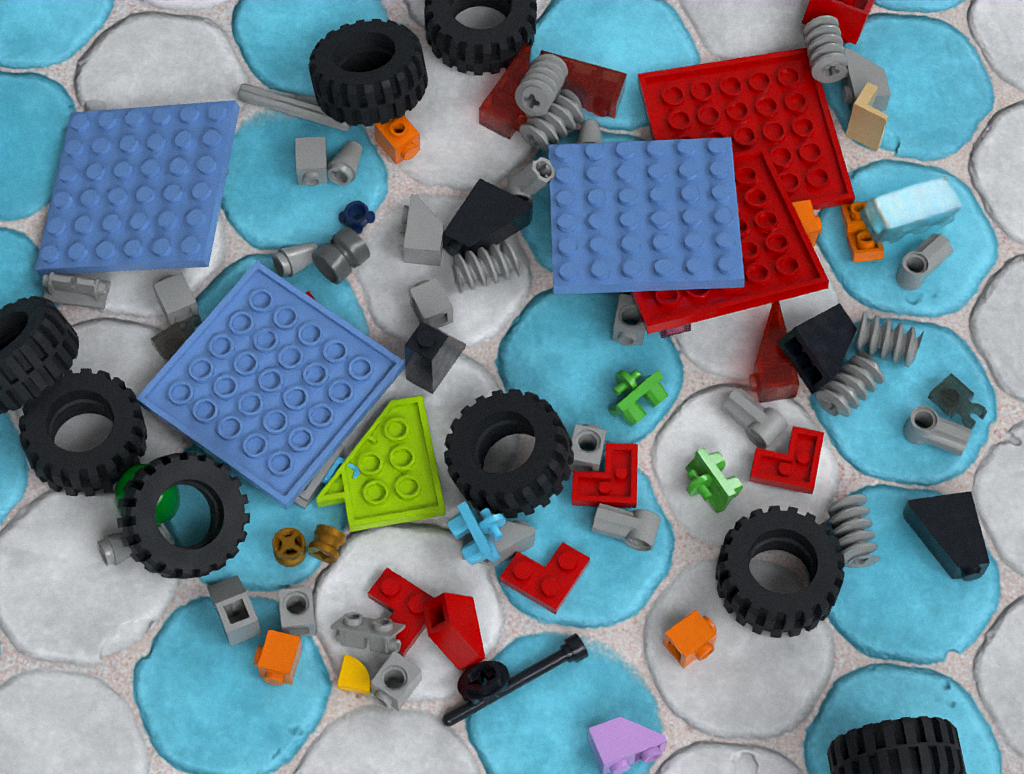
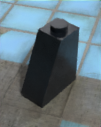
(485, 219)
(819, 346)
(430, 356)
(950, 532)

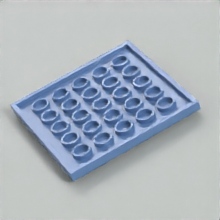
(138, 189)
(644, 216)
(271, 384)

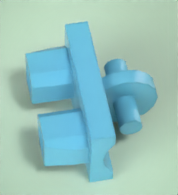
(469, 521)

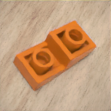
(858, 237)

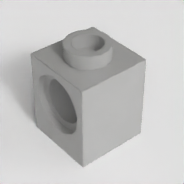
(311, 161)
(175, 299)
(431, 303)
(625, 333)
(587, 435)
(302, 623)
(398, 668)

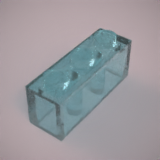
(911, 210)

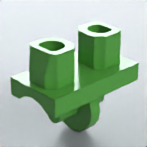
(649, 388)
(709, 482)

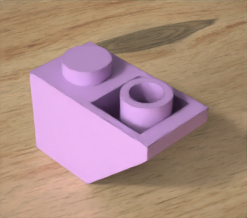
(623, 743)

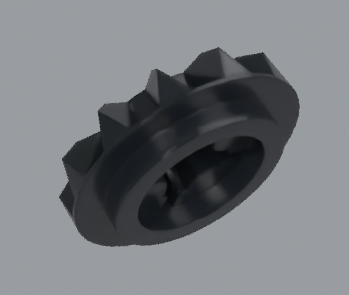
(472, 679)

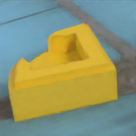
(354, 676)

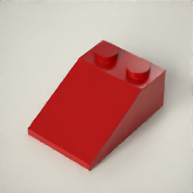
(850, 14)

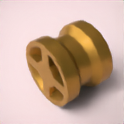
(286, 540)
(326, 543)

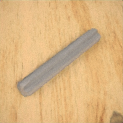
(287, 105)

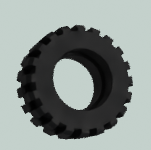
(479, 48)
(368, 72)
(34, 350)
(488, 423)
(92, 468)
(225, 506)
(788, 533)
(898, 747)

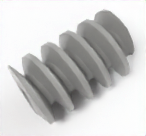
(825, 49)
(541, 84)
(561, 116)
(484, 265)
(887, 339)
(850, 385)
(850, 531)

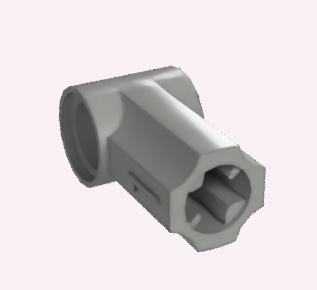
(529, 180)
(923, 261)
(760, 423)
(938, 433)
(635, 528)

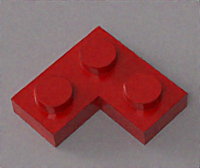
(792, 470)
(614, 486)
(549, 584)
(404, 602)

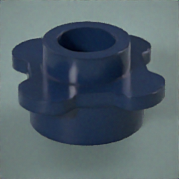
(354, 209)

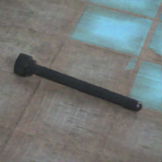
(570, 651)

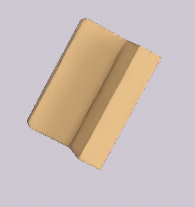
(866, 122)

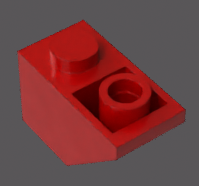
(455, 628)

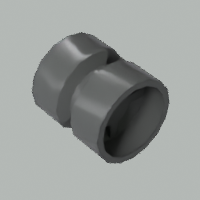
(344, 252)

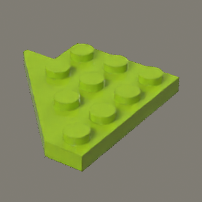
(396, 468)

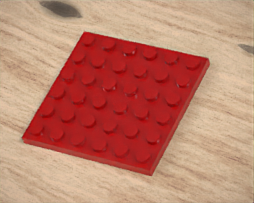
(756, 103)
(774, 252)

